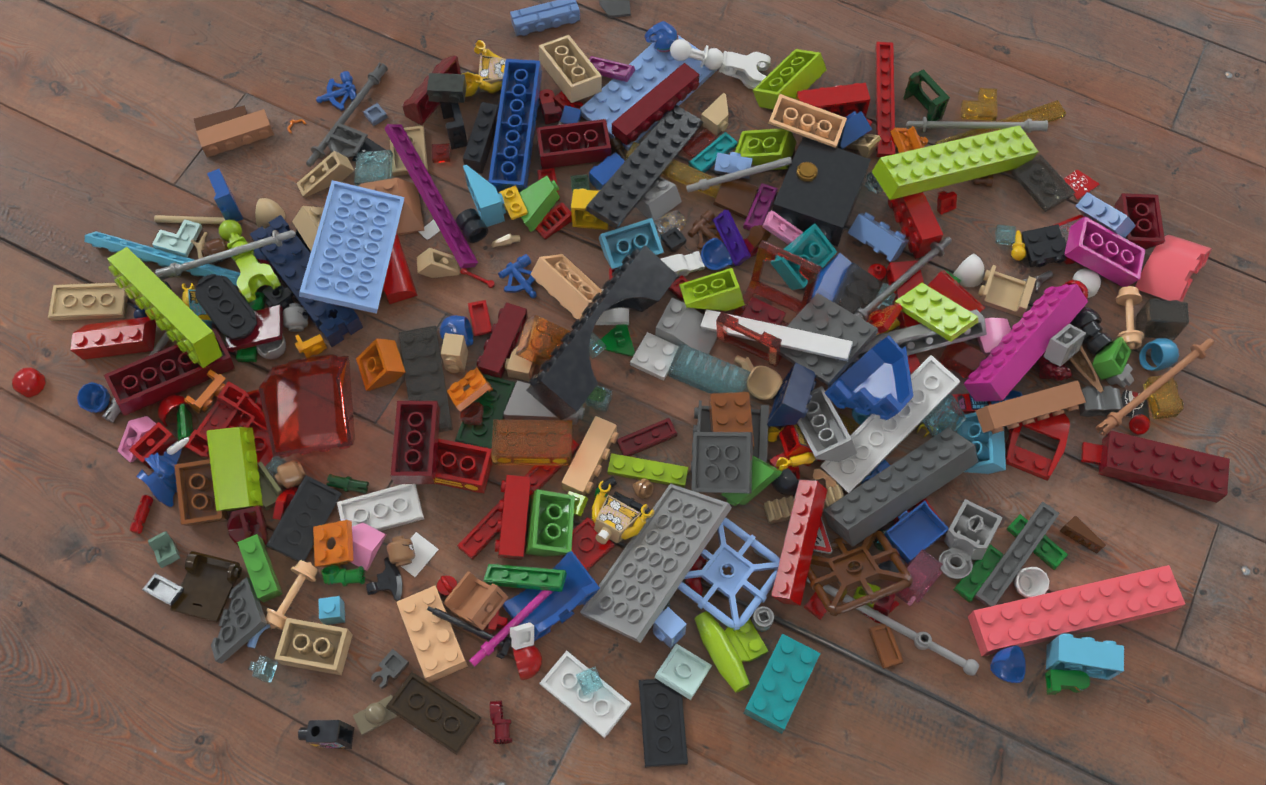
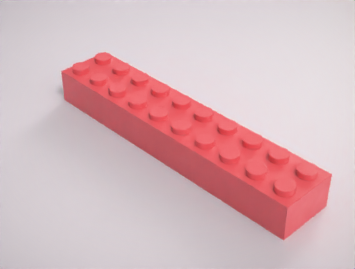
(1076, 610)

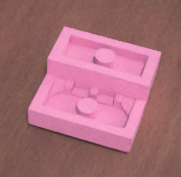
(996, 329)

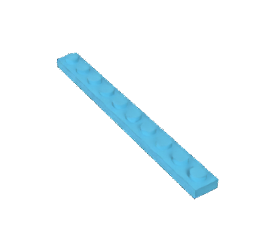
(159, 256)

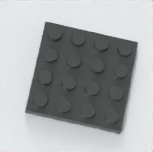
(832, 320)

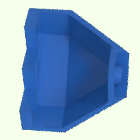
(876, 382)

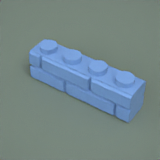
(544, 16)

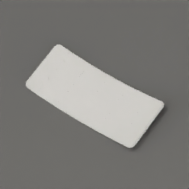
(430, 230)

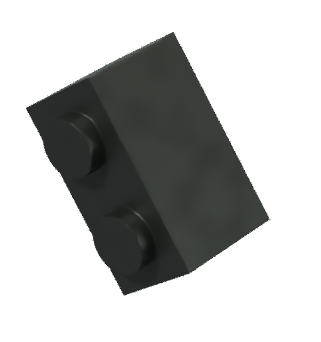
(446, 87)

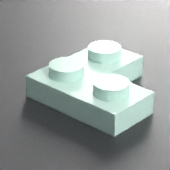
(179, 242)

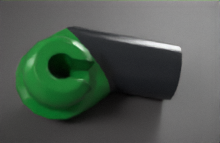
(611, 481)

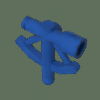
(347, 90)
(514, 270)

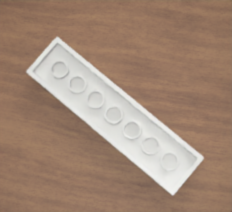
(879, 437)

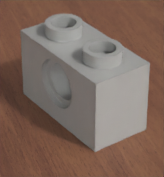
(1064, 345)

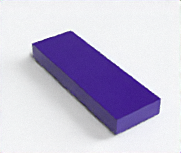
(731, 238)

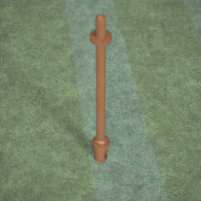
(1115, 419)

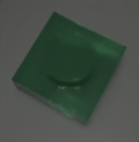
(580, 182)

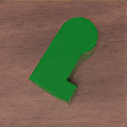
(1066, 679)

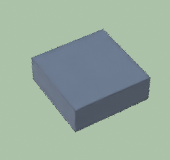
(375, 114)

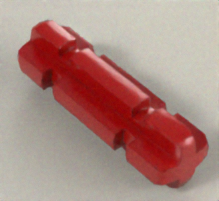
(141, 514)

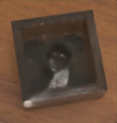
(1162, 318)

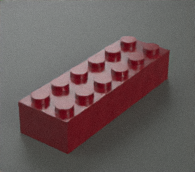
(161, 376)
(1164, 466)

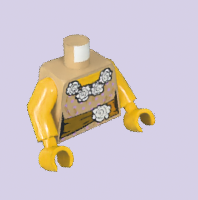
(490, 70)
(615, 519)

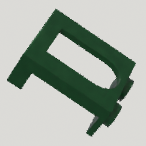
(934, 107)

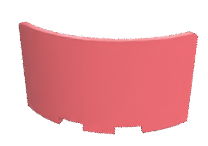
(1170, 268)

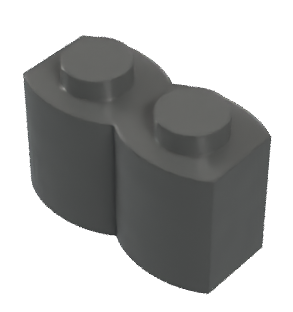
(1100, 403)

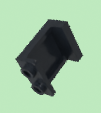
(455, 129)

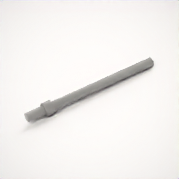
(705, 184)

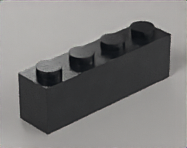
(481, 137)

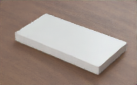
(383, 508)
(598, 709)

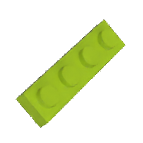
(646, 469)

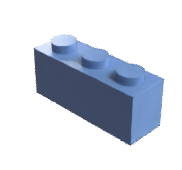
(1105, 215)

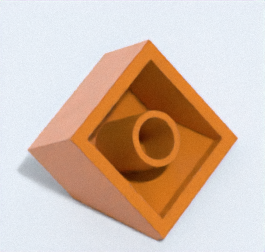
(380, 364)

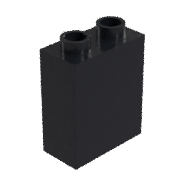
(828, 197)

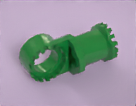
(334, 574)

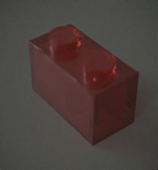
(961, 358)

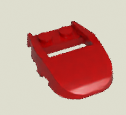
(1032, 463)

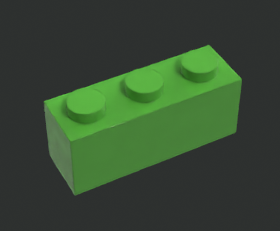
(260, 568)

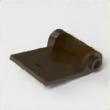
(206, 584)

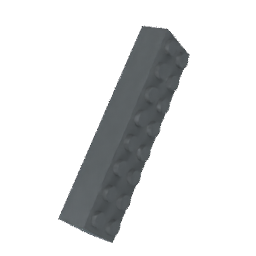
(900, 486)

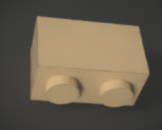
(454, 353)

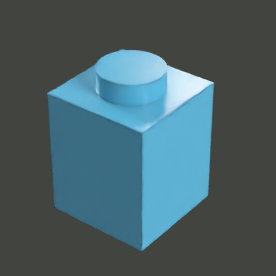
(331, 610)

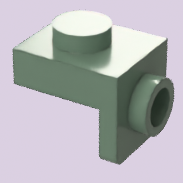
(164, 549)

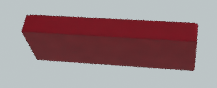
(646, 437)

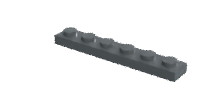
(1016, 555)

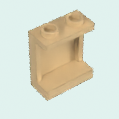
(1006, 292)

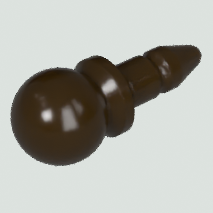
(617, 146)

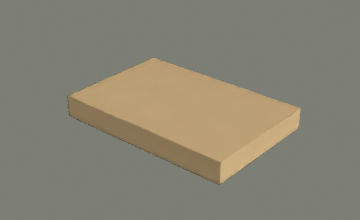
(417, 137)

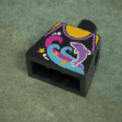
(327, 734)

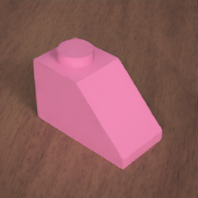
(133, 433)

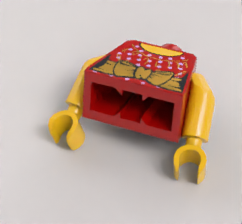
(794, 445)

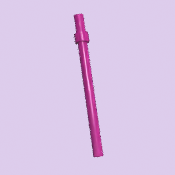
(488, 647)

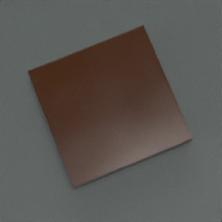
(736, 197)

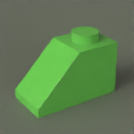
(1112, 359)

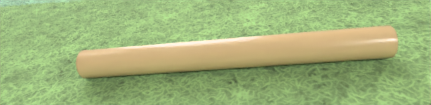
(179, 219)

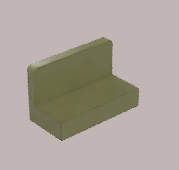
(269, 488)

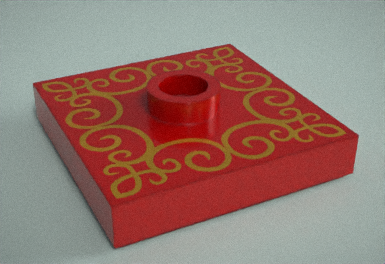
(884, 317)

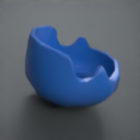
(93, 397)

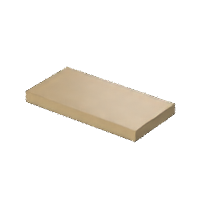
(87, 302)

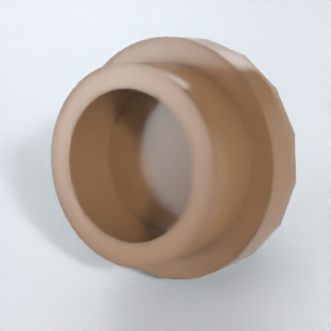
(643, 488)

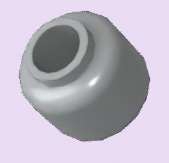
(295, 318)

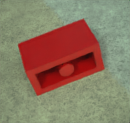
(153, 442)

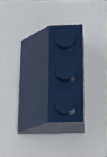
(792, 397)

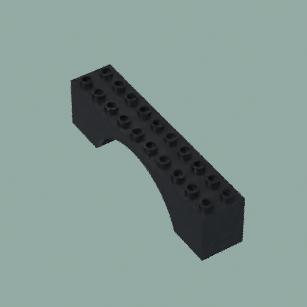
(568, 375)

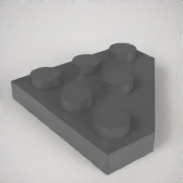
(239, 622)

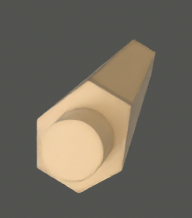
(506, 240)
(746, 363)

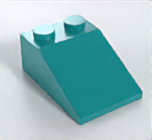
(809, 245)

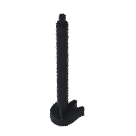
(504, 644)

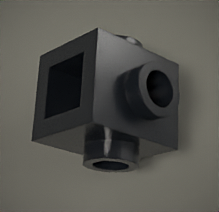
(278, 296)

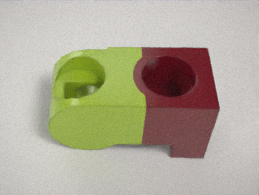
(883, 605)

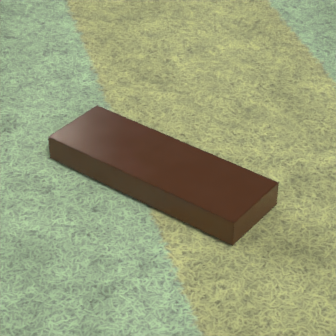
(219, 117)

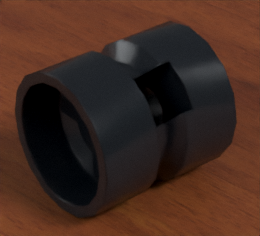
(472, 225)
(1095, 338)

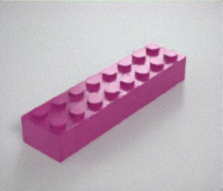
(1025, 343)

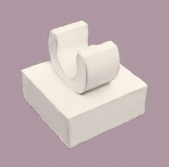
(522, 636)

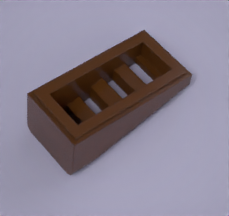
(1082, 534)

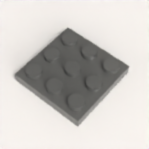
(722, 462)

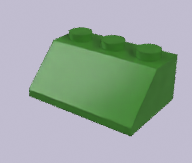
(549, 523)

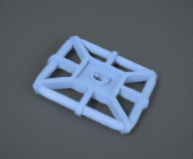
(731, 584)

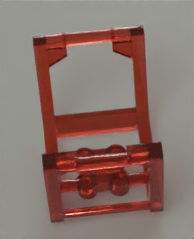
(768, 251)

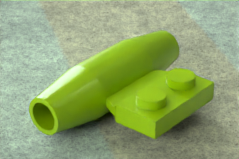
(730, 648)

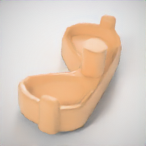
(819, 474)

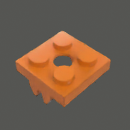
(478, 387)
(205, 399)
(342, 551)

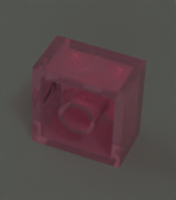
(924, 573)

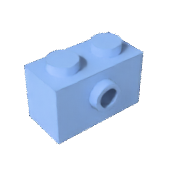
(731, 163)
(669, 627)

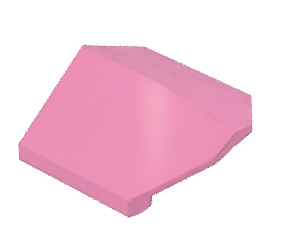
(365, 544)

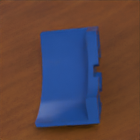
(558, 606)

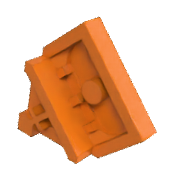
(908, 139)

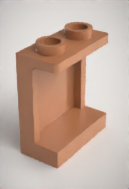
(475, 600)

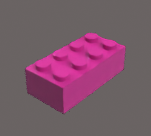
(1105, 252)

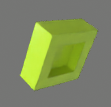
(579, 504)

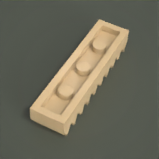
(781, 509)

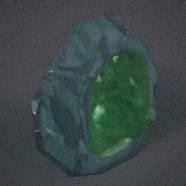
(600, 398)

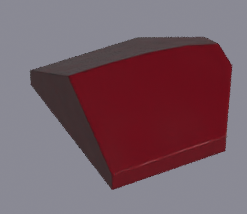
(247, 523)

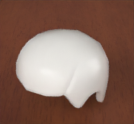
(1090, 279)
(1031, 582)

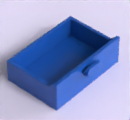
(224, 196)
(916, 531)

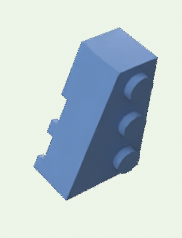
(878, 236)

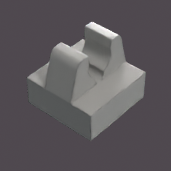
(1122, 379)

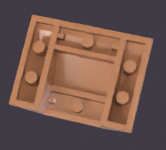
(411, 214)

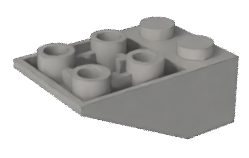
(659, 199)

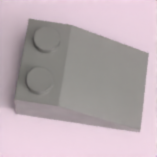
(684, 326)

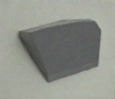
(616, 8)
(345, 140)

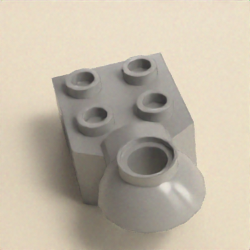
(968, 539)

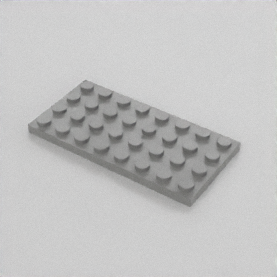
(655, 562)

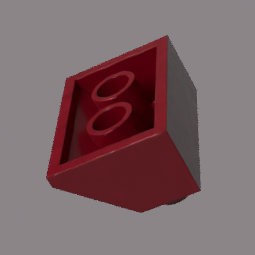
(1146, 215)

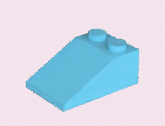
(485, 197)

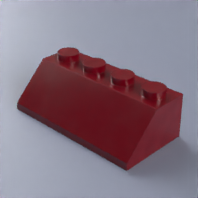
(418, 106)

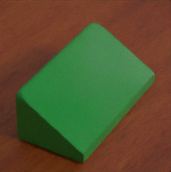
(184, 422)

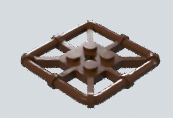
(851, 579)

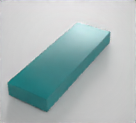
(707, 157)

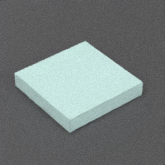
(683, 671)

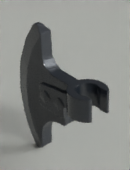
(389, 580)

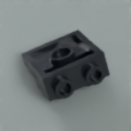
(1044, 246)

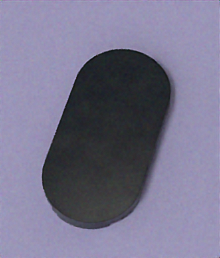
(226, 307)

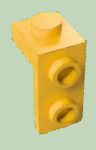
(513, 203)

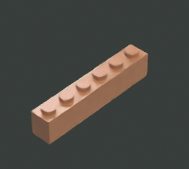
(1030, 406)

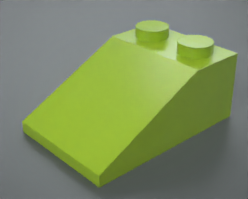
(766, 145)
(713, 292)

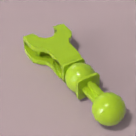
(252, 272)

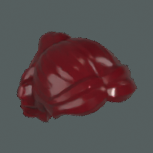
(1052, 371)

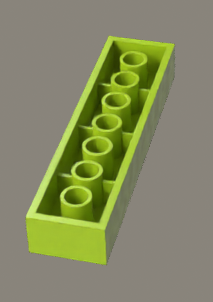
(164, 307)

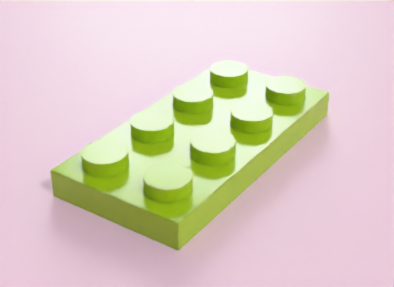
(937, 312)

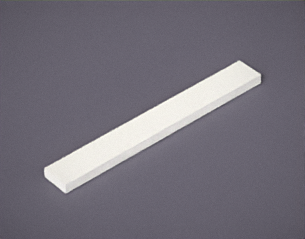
(791, 337)

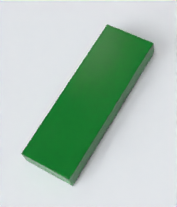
(1045, 550)
(980, 571)

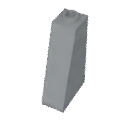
(525, 407)

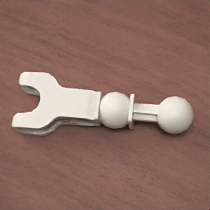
(729, 63)

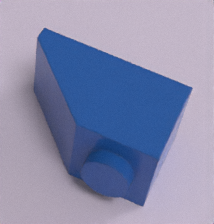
(854, 128)

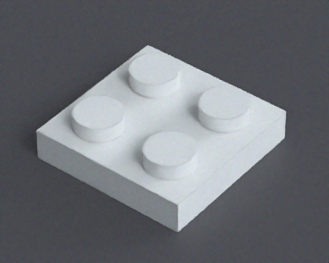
(654, 356)

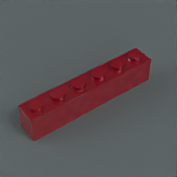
(655, 104)

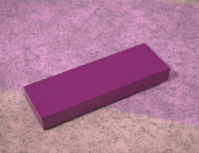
(612, 69)
(760, 206)

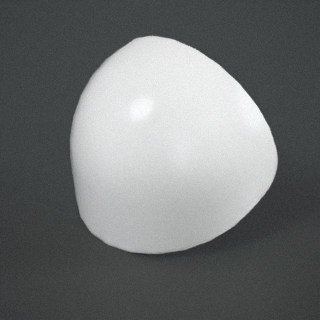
(970, 271)

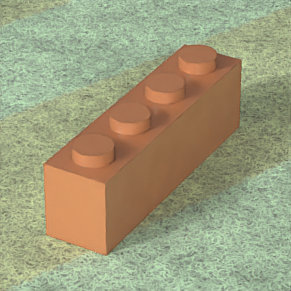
(235, 133)

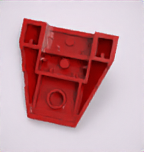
(233, 410)

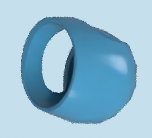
(1163, 353)

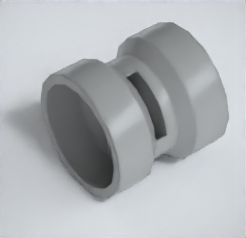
(760, 622)

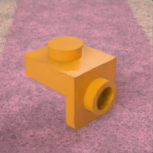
(312, 346)

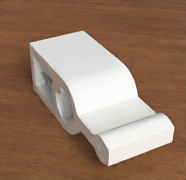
(684, 264)

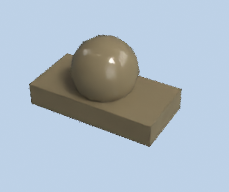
(374, 716)

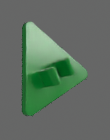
(619, 340)

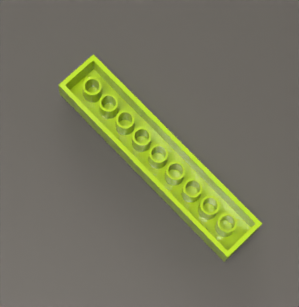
(953, 162)

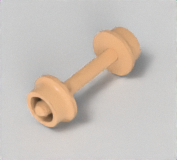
(1128, 297)
(304, 571)

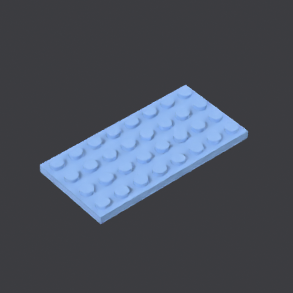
(650, 70)
(352, 247)

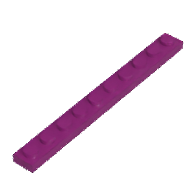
(431, 196)

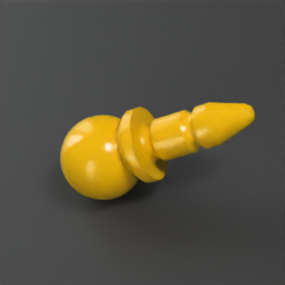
(1018, 248)

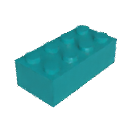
(781, 683)

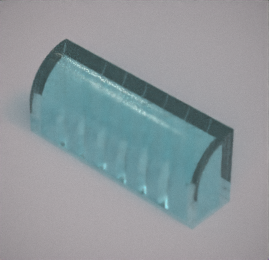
(707, 372)

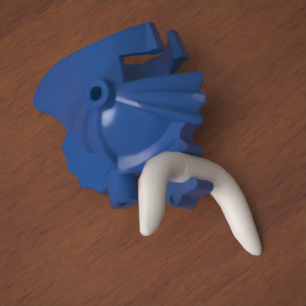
(163, 479)

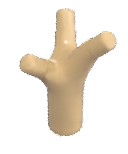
(199, 246)

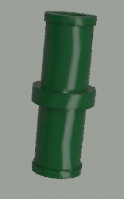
(347, 484)

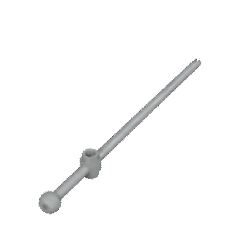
(969, 666)

